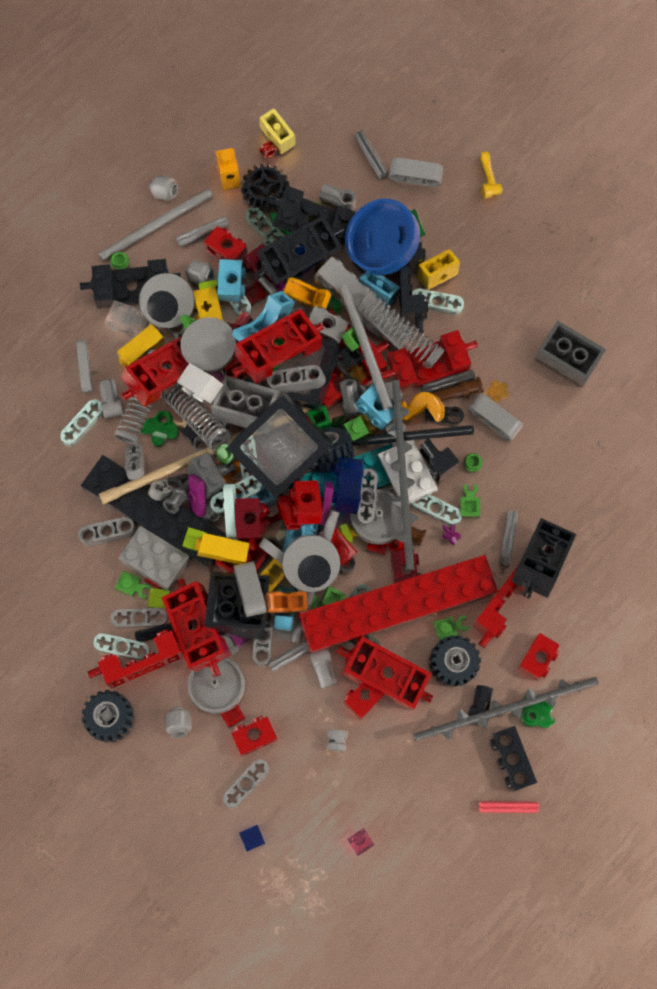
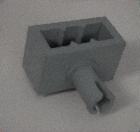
(210, 473)

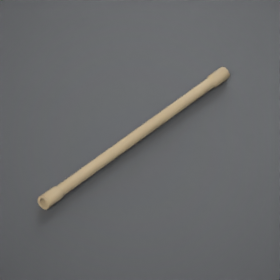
(116, 492)

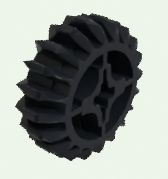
(250, 190)

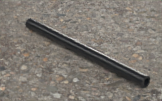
(416, 435)

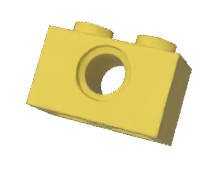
(277, 131)

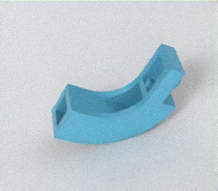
(276, 308)

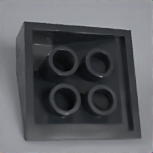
(226, 609)

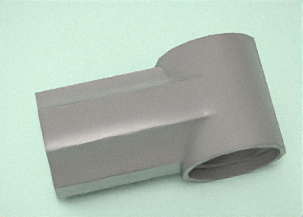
(337, 196)
(349, 396)
(111, 402)
(322, 664)

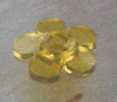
(356, 372)
(498, 390)

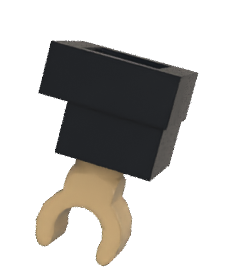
(187, 431)

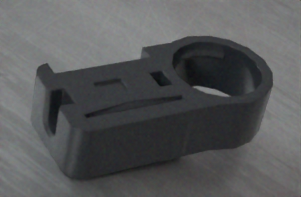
(428, 417)

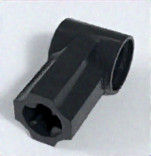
(481, 701)

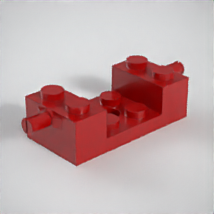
(260, 354)
(413, 374)
(148, 378)
(333, 395)
(490, 621)
(204, 645)
(366, 665)
(115, 673)

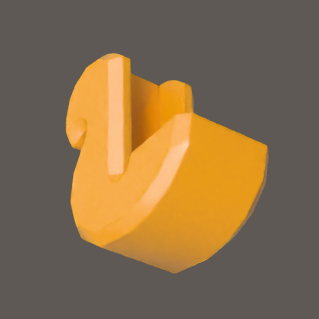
(306, 293)
(421, 402)

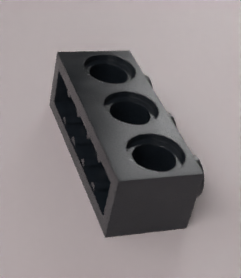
(516, 748)

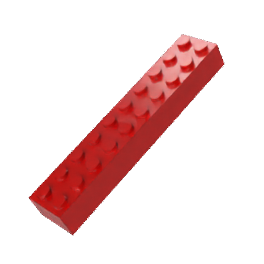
(397, 604)

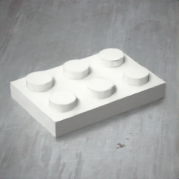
(415, 469)

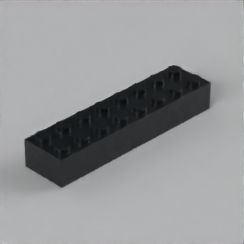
(147, 511)

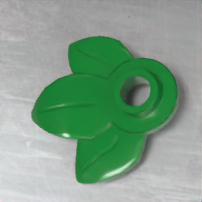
(158, 430)
(541, 713)

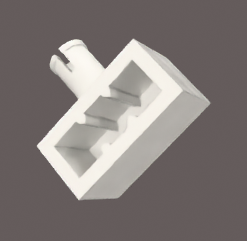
(199, 383)

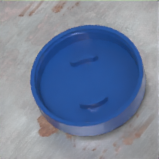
(382, 236)

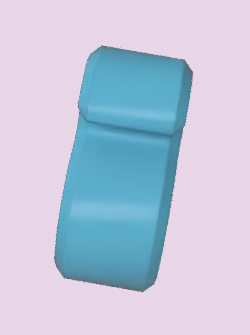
(284, 621)

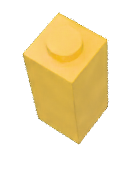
(140, 345)
(222, 548)

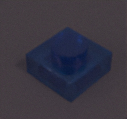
(252, 838)

